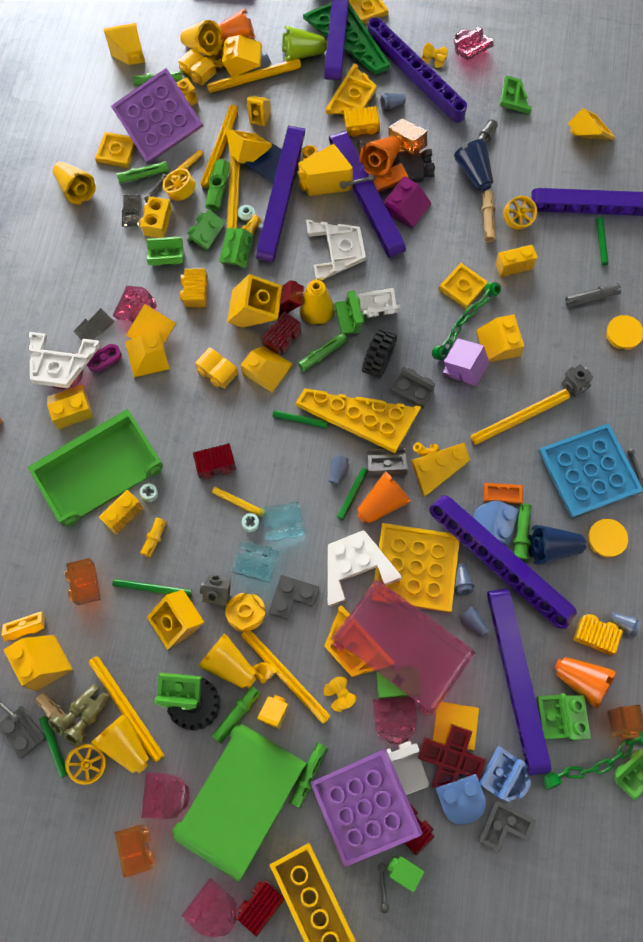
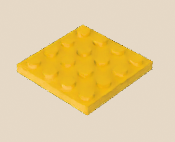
(424, 561)

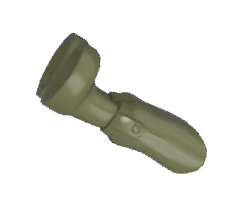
(83, 707)

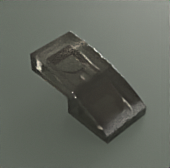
(131, 210)
(95, 326)

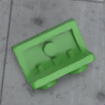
(206, 229)
(236, 247)
(165, 251)
(349, 314)
(178, 691)
(553, 716)
(577, 718)
(630, 775)

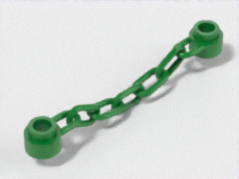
(440, 352)
(552, 780)

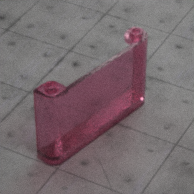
(404, 646)

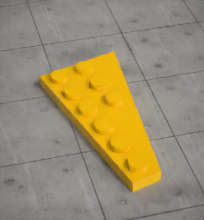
(365, 417)

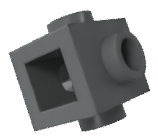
(577, 380)
(216, 590)

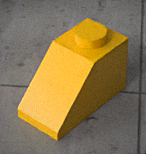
(258, 110)
(273, 711)

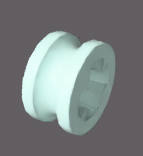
(144, 488)
(256, 521)

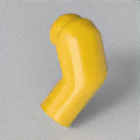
(422, 451)

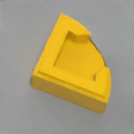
(264, 671)

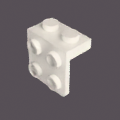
(378, 301)
(409, 767)

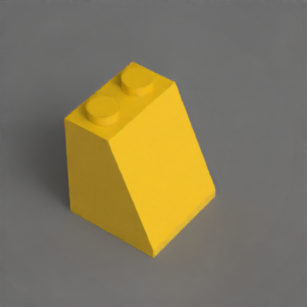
(324, 172)
(254, 302)
(38, 661)

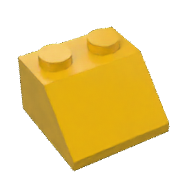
(241, 55)
(501, 338)
(69, 407)
(175, 618)

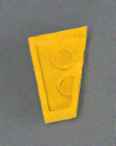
(438, 466)

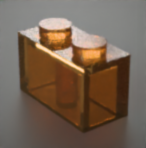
(410, 136)
(82, 581)
(626, 721)
(134, 850)

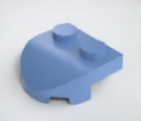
(497, 519)
(505, 776)
(462, 800)

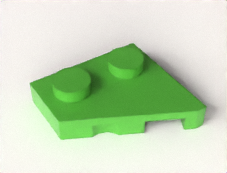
(514, 96)

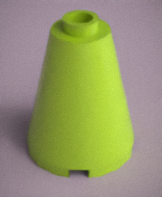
(301, 44)

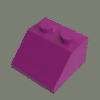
(407, 202)

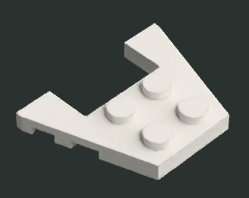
(344, 246)
(55, 367)
(352, 557)

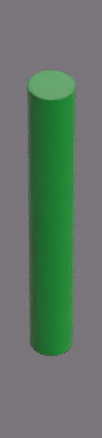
(602, 241)
(300, 419)
(352, 494)
(53, 746)

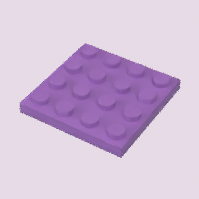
(157, 116)
(366, 808)

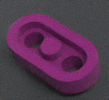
(103, 357)

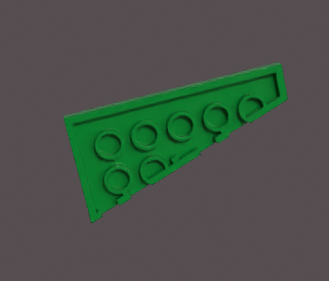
(357, 40)

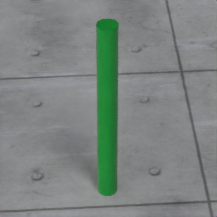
(148, 587)

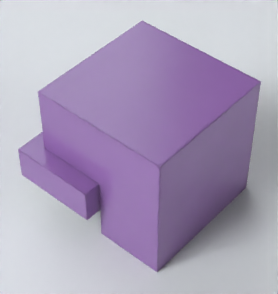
(466, 362)

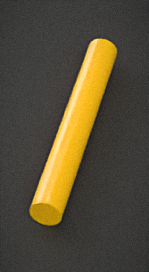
(191, 160)
(237, 501)

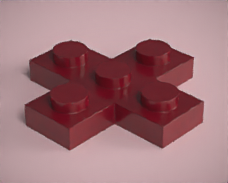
(451, 757)

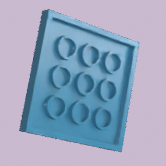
(590, 470)

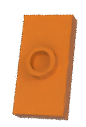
(391, 178)
(507, 493)

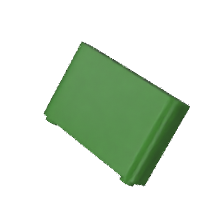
(95, 468)
(239, 802)

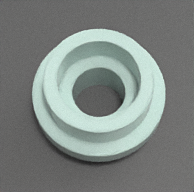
(246, 216)

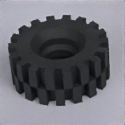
(379, 353)
(204, 715)

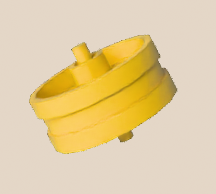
(179, 184)
(520, 212)
(85, 764)

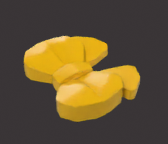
(439, 55)
(339, 687)

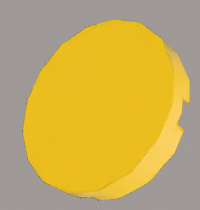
(624, 332)
(607, 538)
(245, 612)

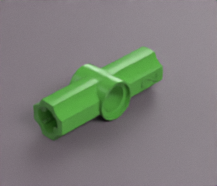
(216, 193)

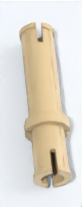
(489, 221)
(53, 709)

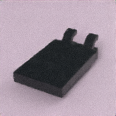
(415, 166)

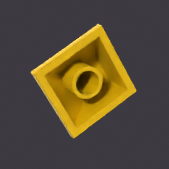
(125, 43)
(589, 125)
(246, 145)
(147, 354)
(265, 368)

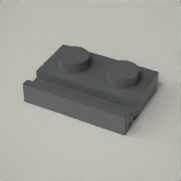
(384, 461)
(23, 735)

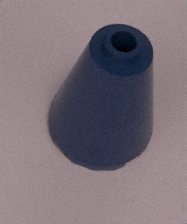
(476, 163)
(554, 544)

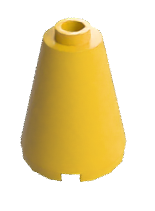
(203, 37)
(74, 182)
(317, 304)
(228, 663)
(122, 745)

